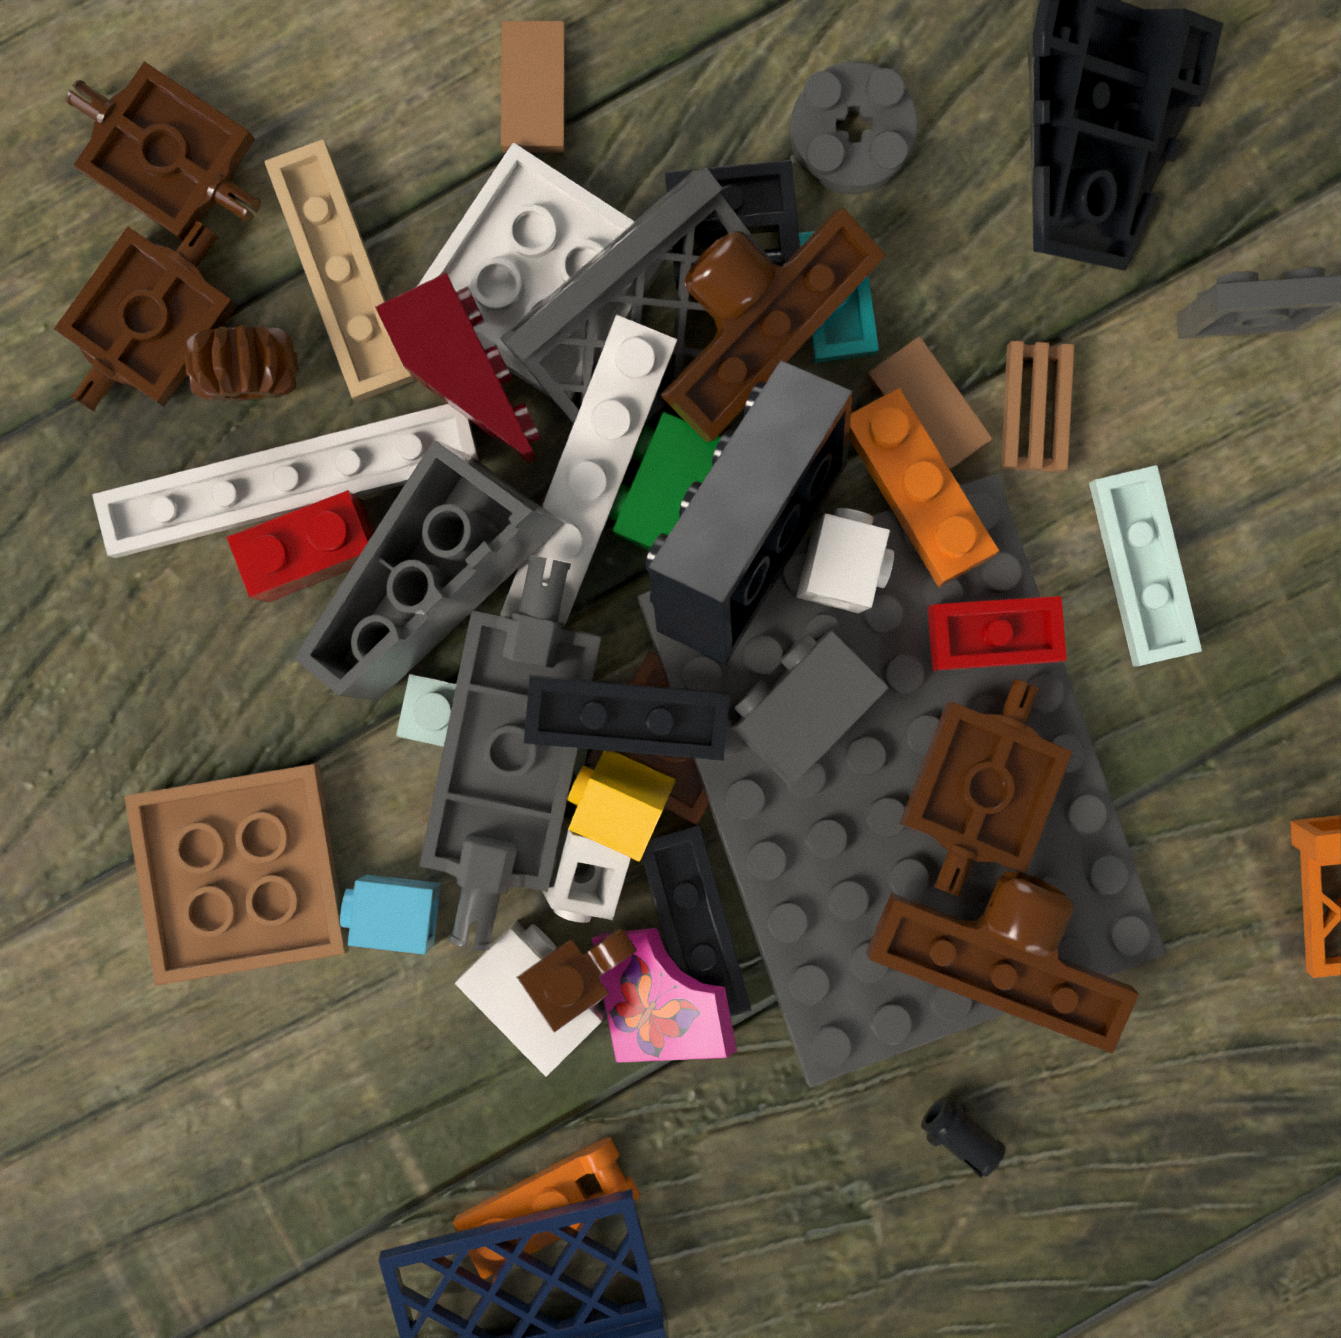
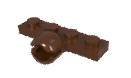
(763, 313)
(1007, 959)

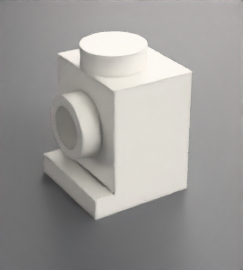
(587, 894)

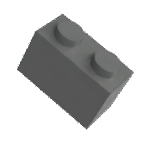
(807, 705)

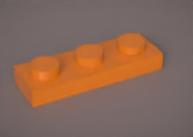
(920, 488)

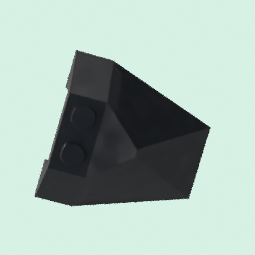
(1106, 117)

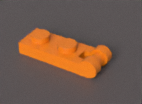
(543, 1191)

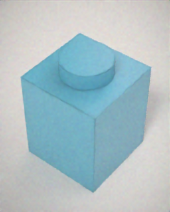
(391, 913)

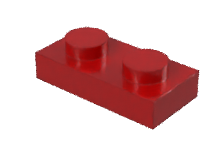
(996, 633)

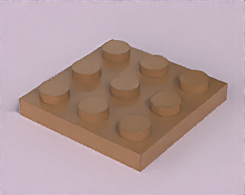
(236, 874)

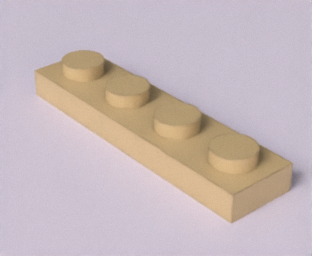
(337, 268)

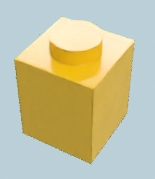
(619, 803)

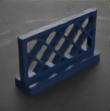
(632, 1320)

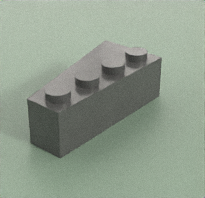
(423, 572)

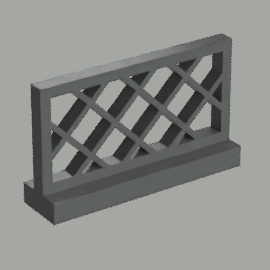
(611, 272)

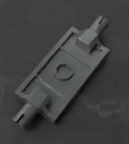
(494, 796)

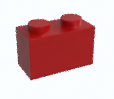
(302, 546)

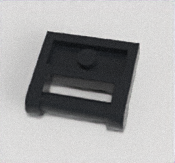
(761, 199)

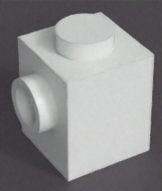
(846, 561)

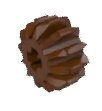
(241, 363)

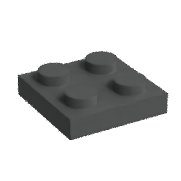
(1249, 306)

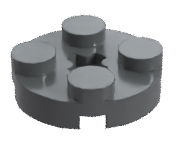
(878, 99)

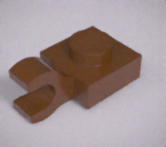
(568, 981)

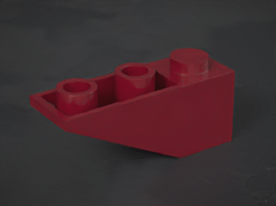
(443, 353)

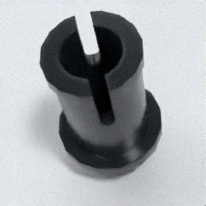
(964, 1138)

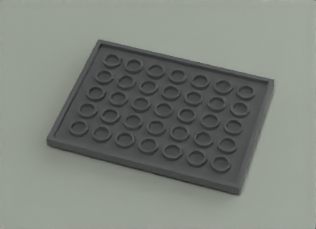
(831, 850)

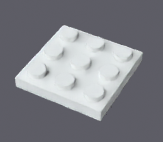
(524, 242)

